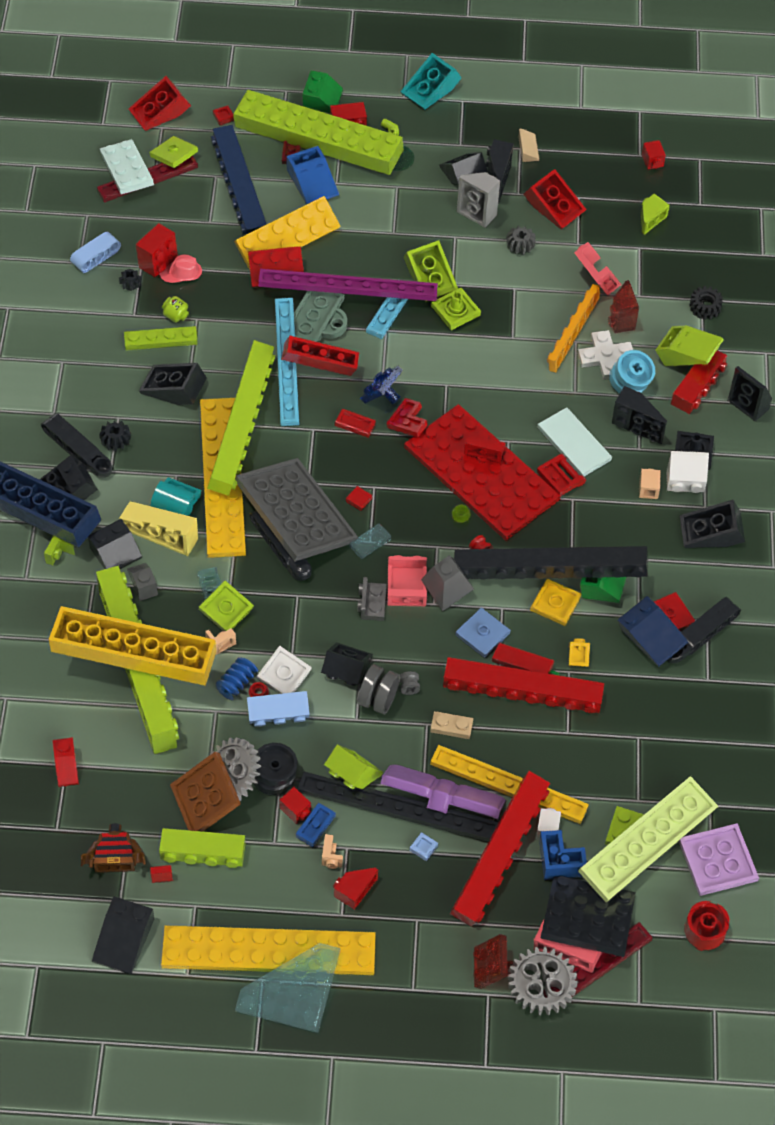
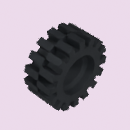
(706, 310)

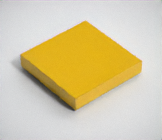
(555, 602)

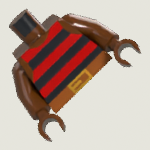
(114, 852)

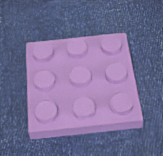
(718, 859)

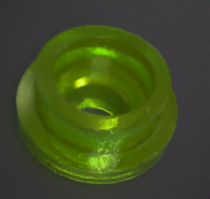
(461, 509)

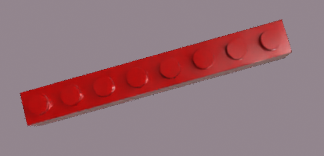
(523, 685)
(500, 849)

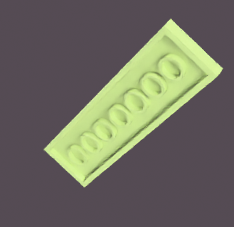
(647, 839)

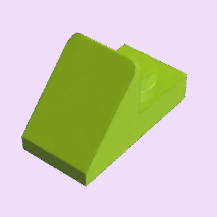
(55, 548)

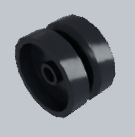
(277, 769)

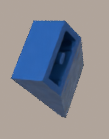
(311, 174)

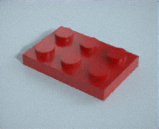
(274, 259)

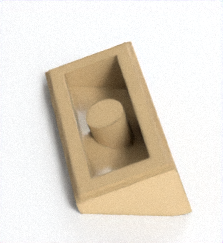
(528, 146)

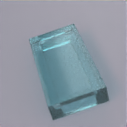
(370, 541)

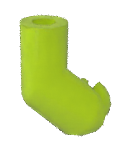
(392, 127)

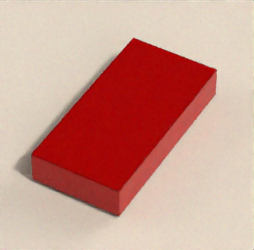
(355, 423)

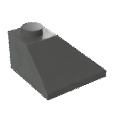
(447, 583)

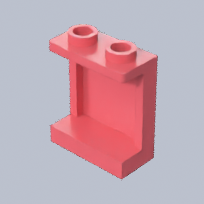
(605, 277)
(405, 581)

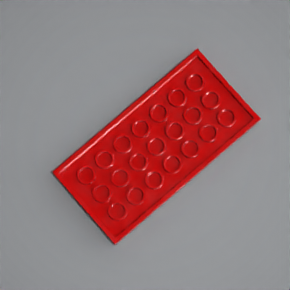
(501, 492)

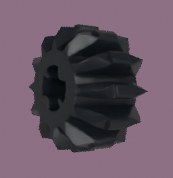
(115, 435)

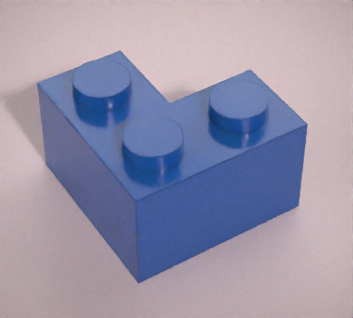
(556, 859)

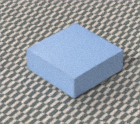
(423, 846)

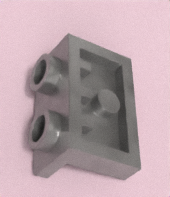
(373, 600)

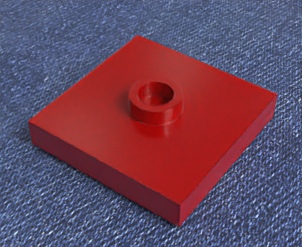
(675, 610)

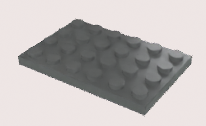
(296, 509)

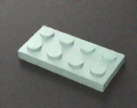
(126, 166)

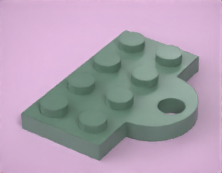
(318, 314)

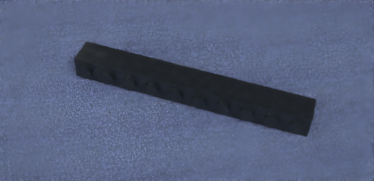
(553, 562)

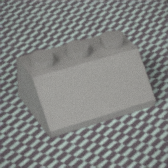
(478, 197)

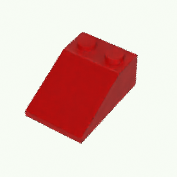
(159, 105)
(555, 200)

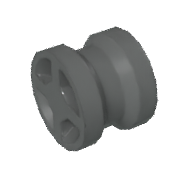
(409, 683)

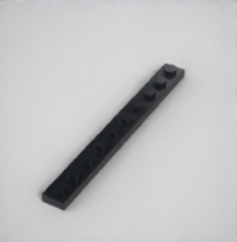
(397, 807)

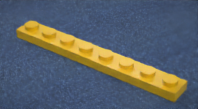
(503, 782)

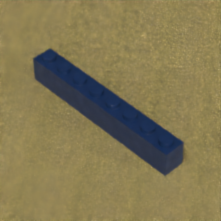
(238, 179)

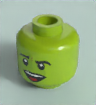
(175, 309)

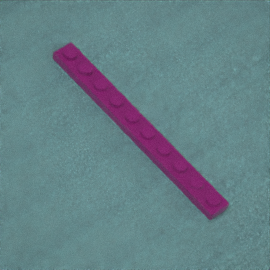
(348, 284)

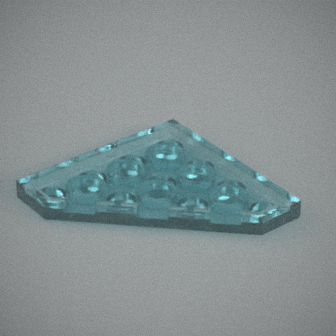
(294, 991)

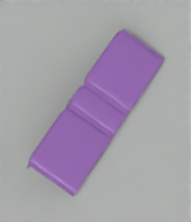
(443, 791)

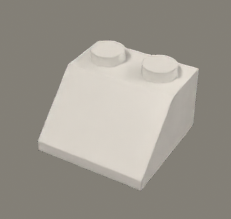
(687, 471)

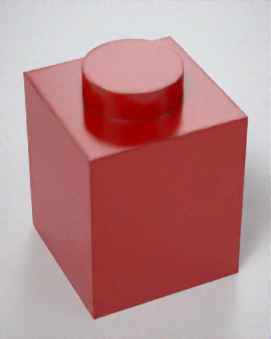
(653, 154)
(295, 805)

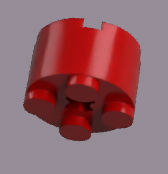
(706, 925)

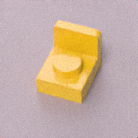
(579, 653)

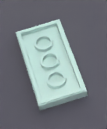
(574, 442)

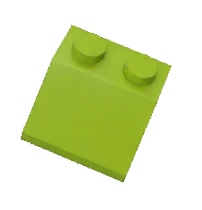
(352, 768)

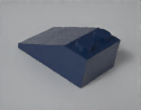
(652, 631)

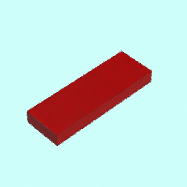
(521, 659)

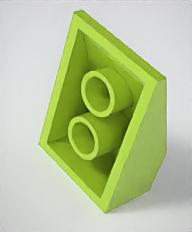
(430, 265)

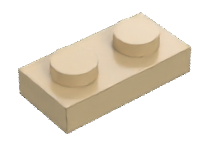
(451, 725)

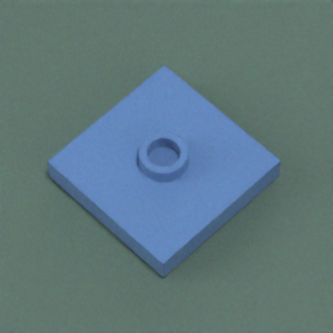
(482, 632)

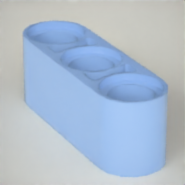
(95, 252)

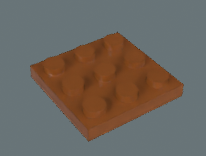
(205, 793)

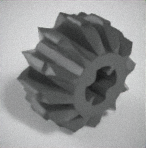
(520, 240)

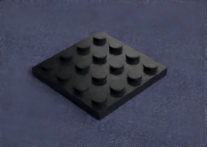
(583, 919)

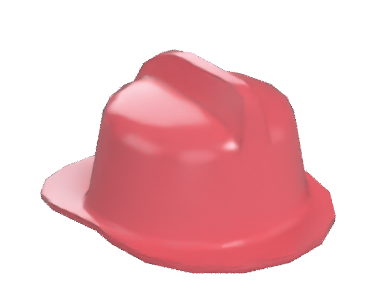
(182, 269)

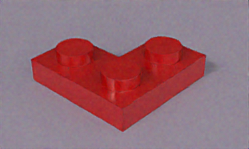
(405, 418)

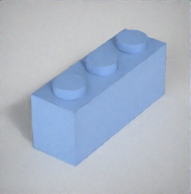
(278, 708)

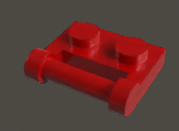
(557, 478)

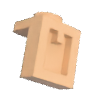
(223, 640)
(329, 858)

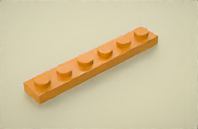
(571, 332)

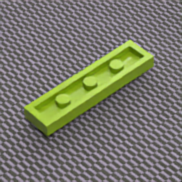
(160, 338)

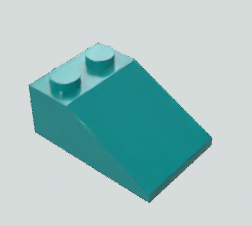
(431, 82)

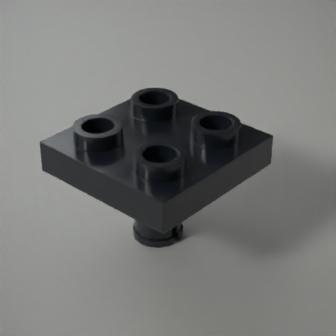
(695, 443)

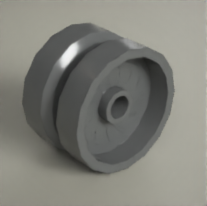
(378, 689)

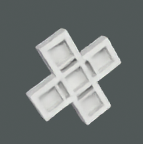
(603, 353)

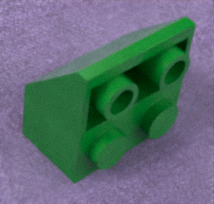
(603, 588)

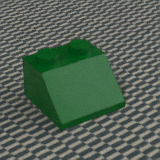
(321, 92)

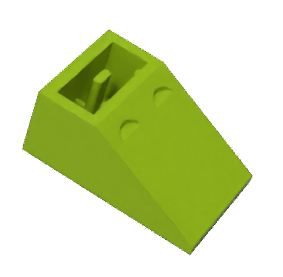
(687, 346)

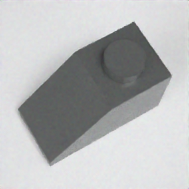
(143, 581)

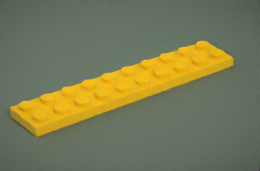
(223, 512)
(261, 948)

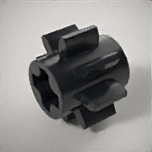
(130, 279)

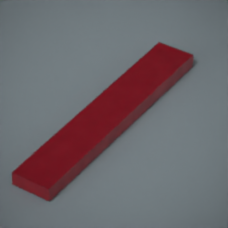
(158, 173)
(637, 938)

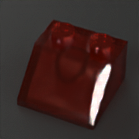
(624, 310)

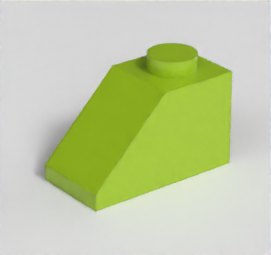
(653, 212)

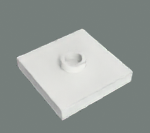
(284, 672)

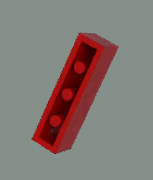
(320, 355)
(698, 383)

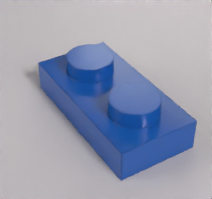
(315, 824)

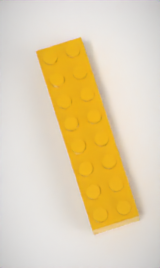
(132, 645)

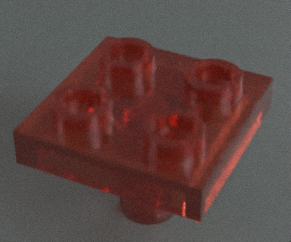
(491, 961)

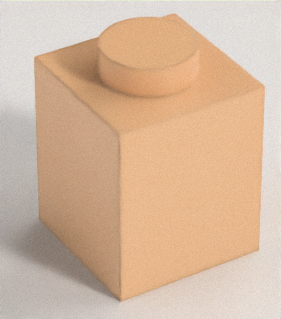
(649, 484)

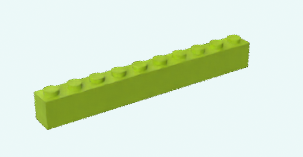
(241, 418)

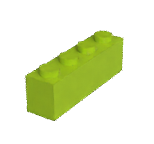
(202, 847)

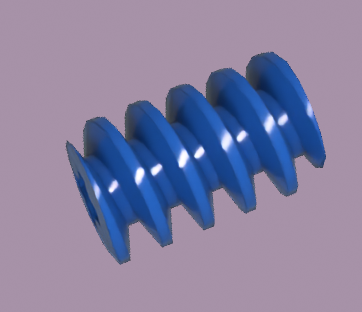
(235, 677)

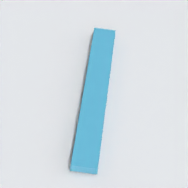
(286, 370)

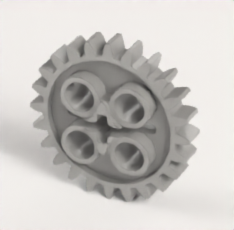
(240, 763)
(523, 982)

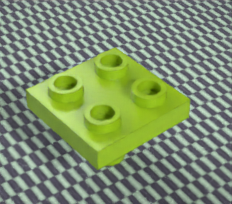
(456, 308)

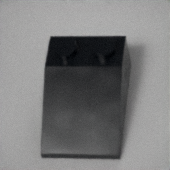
(500, 162)
(174, 383)
(749, 395)
(713, 526)
(123, 935)

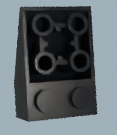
(638, 415)
(72, 478)

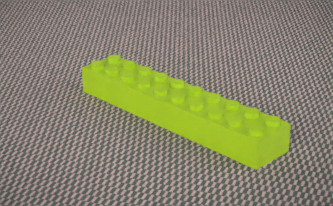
(313, 128)
(145, 686)

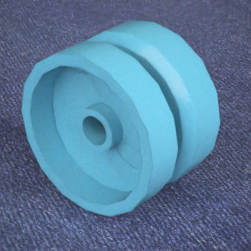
(632, 370)

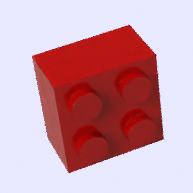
(156, 250)

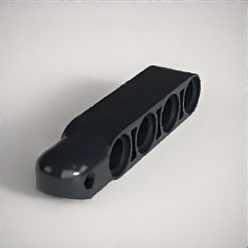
(77, 445)
(299, 569)
(706, 627)

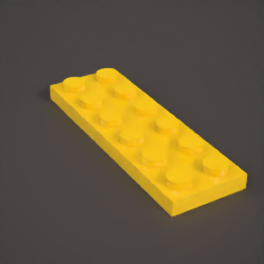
(292, 229)

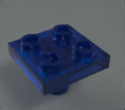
(382, 385)

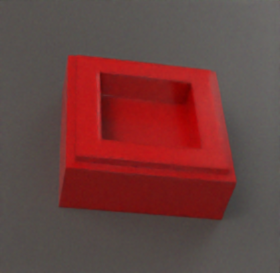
(223, 115)
(359, 498)
(161, 873)

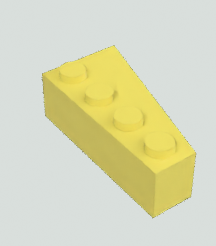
(161, 527)

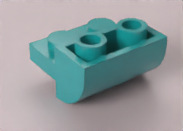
(175, 496)

